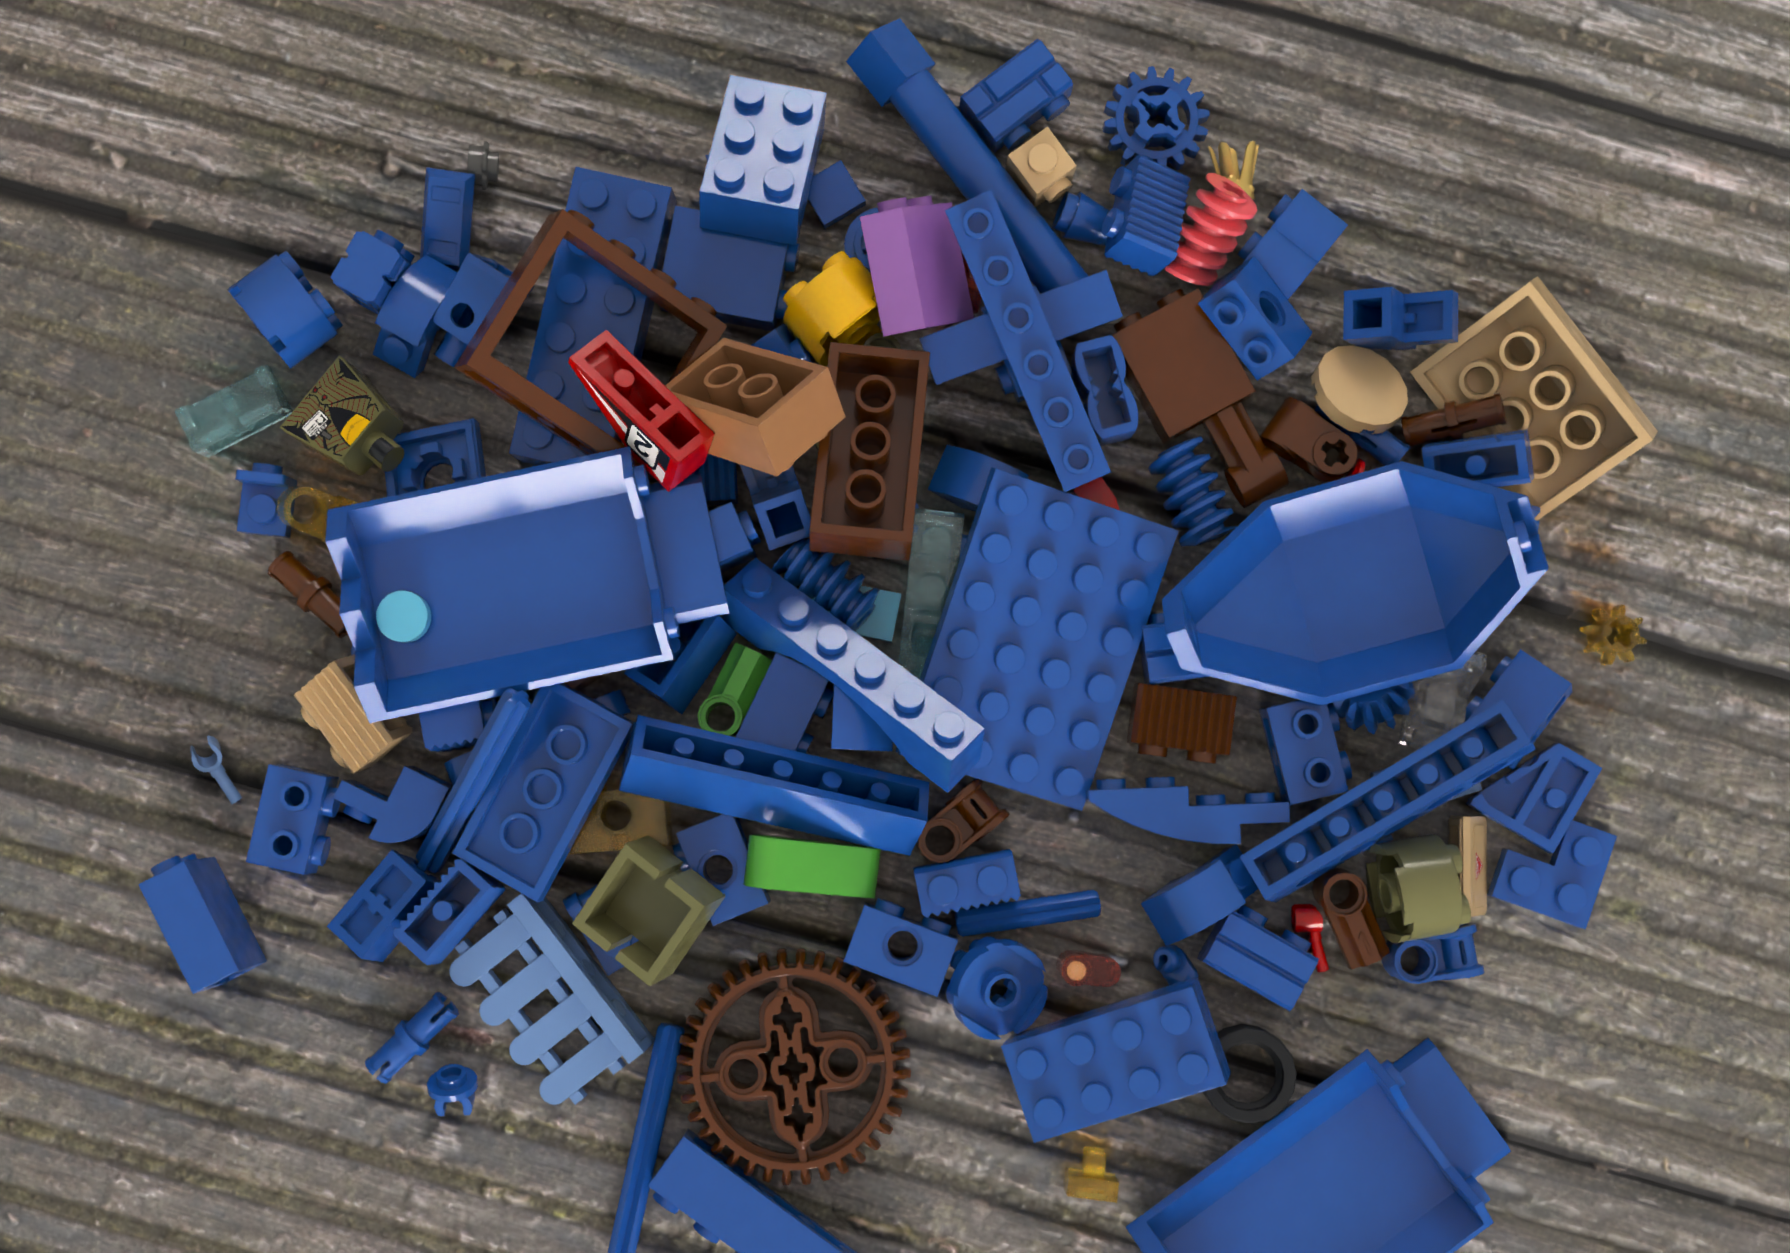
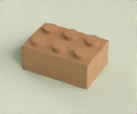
(759, 404)

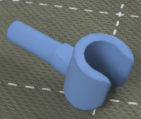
(213, 765)

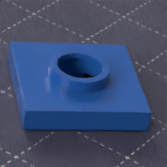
(451, 444)

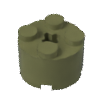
(1417, 887)

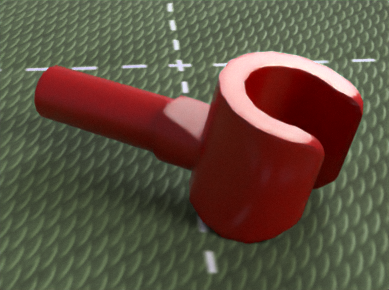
(1308, 919)

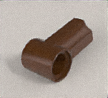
(1250, 466)
(1351, 920)

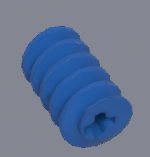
(1191, 493)
(827, 583)

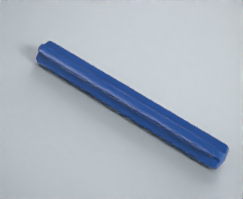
(473, 780)
(646, 1139)

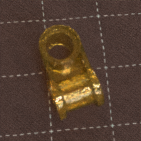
(322, 502)

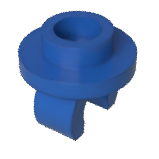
(453, 1084)

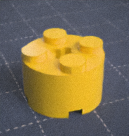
(833, 307)

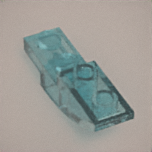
(930, 577)

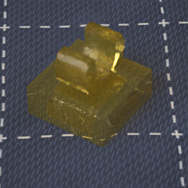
(1091, 1180)

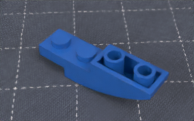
(1167, 812)

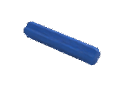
(1028, 913)

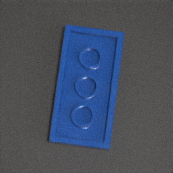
(544, 789)

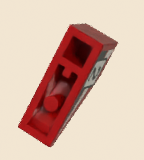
(642, 411)

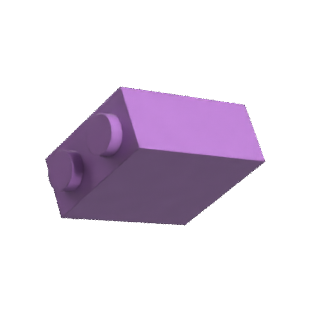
(915, 266)

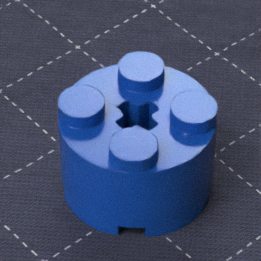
(284, 311)

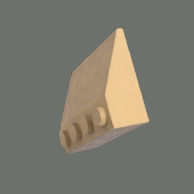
(1550, 384)

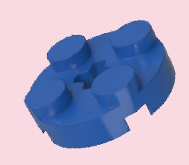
(979, 970)

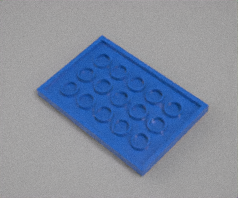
(1045, 631)

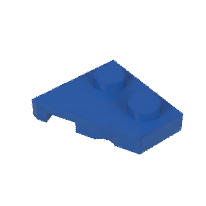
(1539, 795)

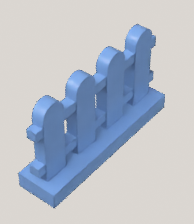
(592, 996)

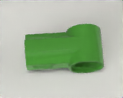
(735, 686)

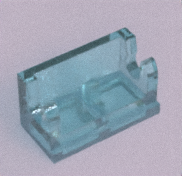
(234, 412)

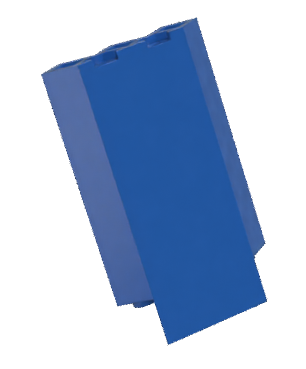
(524, 579)
(1351, 1167)

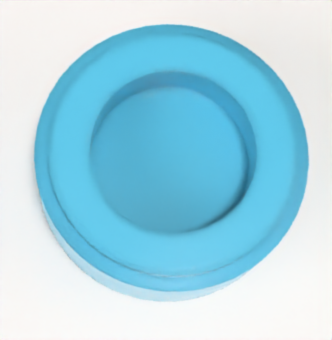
(403, 616)

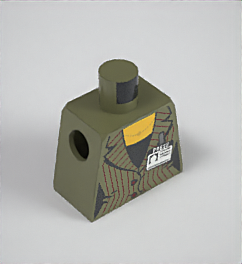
(347, 421)

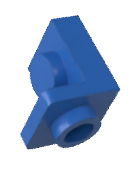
(259, 500)

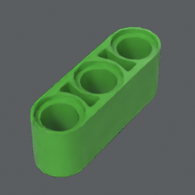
(811, 866)

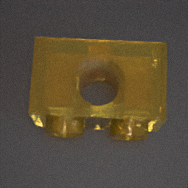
(648, 817)

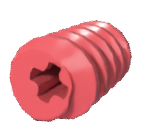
(1212, 232)

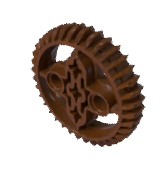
(786, 1128)

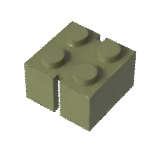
(654, 903)

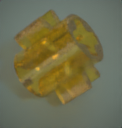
(1624, 641)

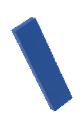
(976, 344)

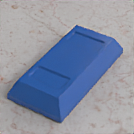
(447, 216)

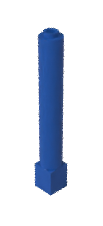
(898, 73)

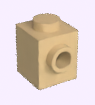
(1041, 168)

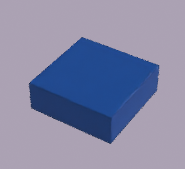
(834, 195)

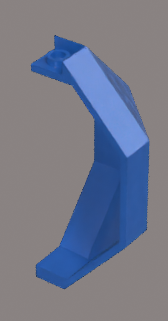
(1357, 584)

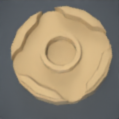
(1359, 389)

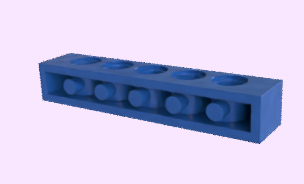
(1027, 340)
(1387, 802)

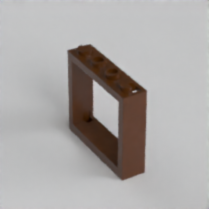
(618, 258)

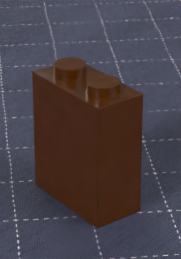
(1180, 365)

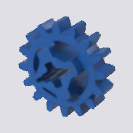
(1143, 107)

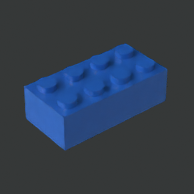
(1116, 1060)

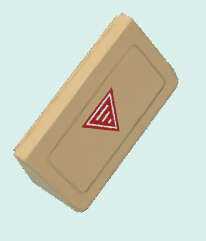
(1470, 837)

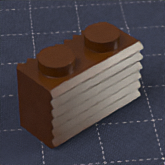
(1181, 721)

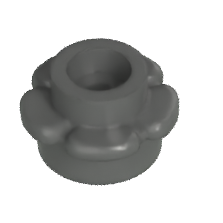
(483, 164)

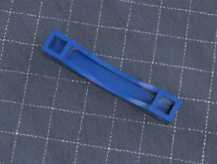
(918, 720)

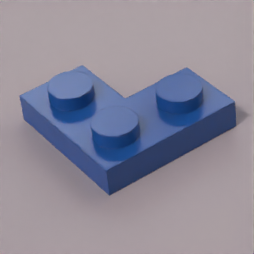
(1564, 886)

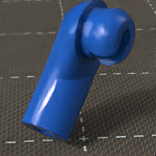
(1174, 964)

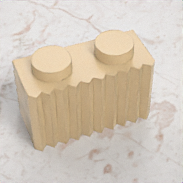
(335, 709)

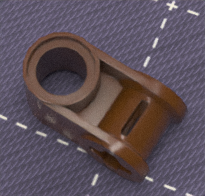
(1305, 438)
(963, 821)

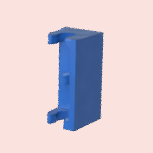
(380, 905)

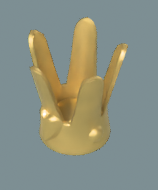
(1229, 165)

